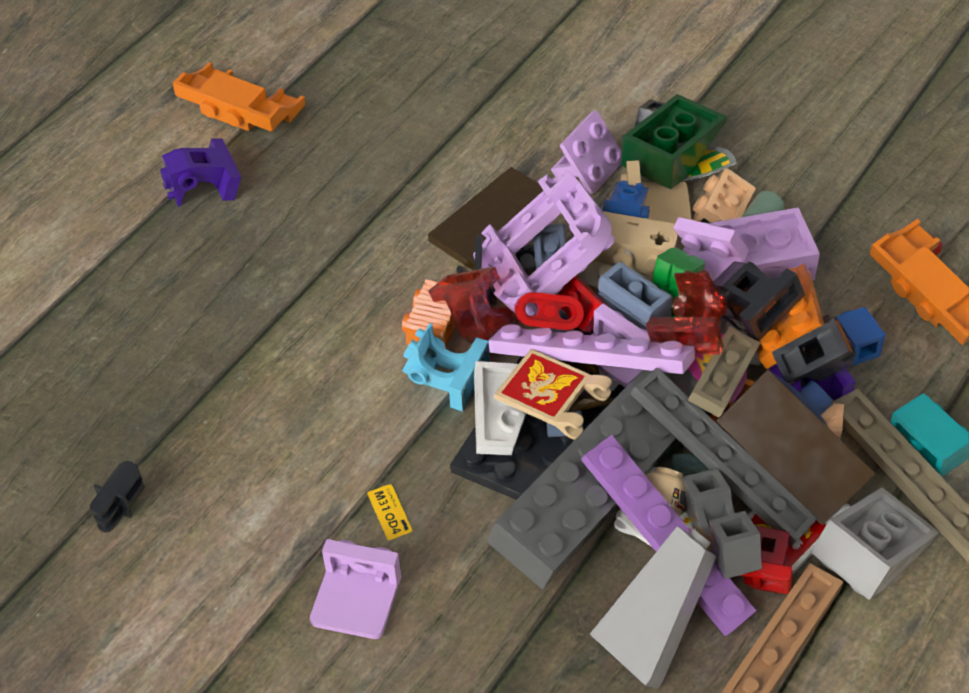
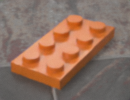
(797, 322)

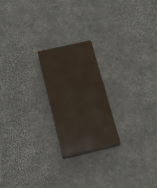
(492, 207)
(795, 447)

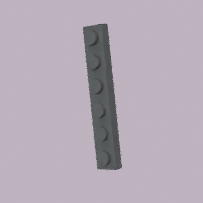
(720, 451)

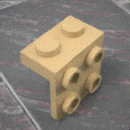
(664, 203)

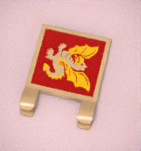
(548, 390)

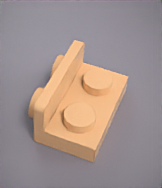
(724, 197)

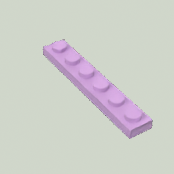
(597, 350)

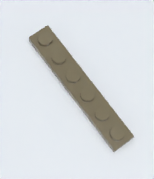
(907, 469)

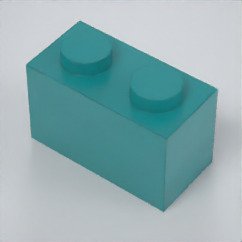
(933, 433)

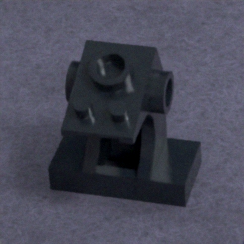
(752, 292)
(826, 353)

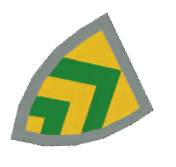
(712, 161)

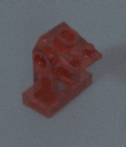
(468, 303)
(696, 313)

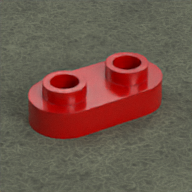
(548, 311)

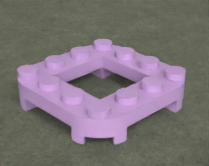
(590, 238)

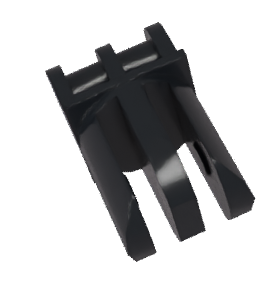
(116, 496)

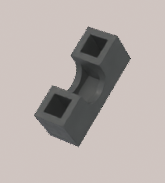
(731, 534)

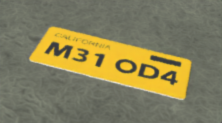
(389, 512)

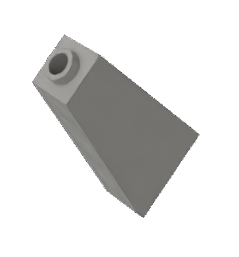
(656, 607)

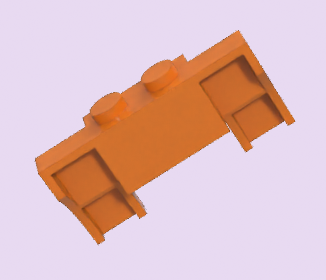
(236, 100)
(924, 278)

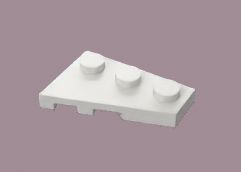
(495, 421)

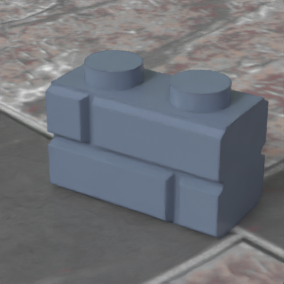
(633, 295)

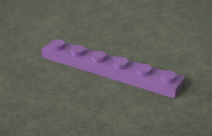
(656, 522)

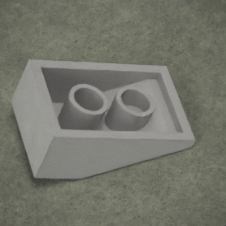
(873, 542)

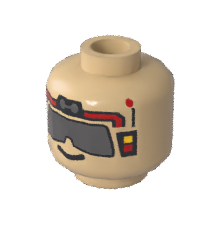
(670, 486)

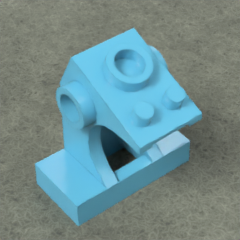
(431, 352)

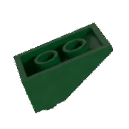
(672, 140)

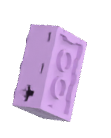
(776, 241)

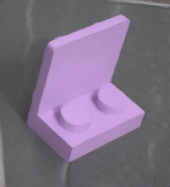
(711, 243)

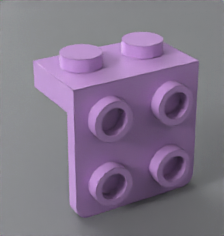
(356, 589)

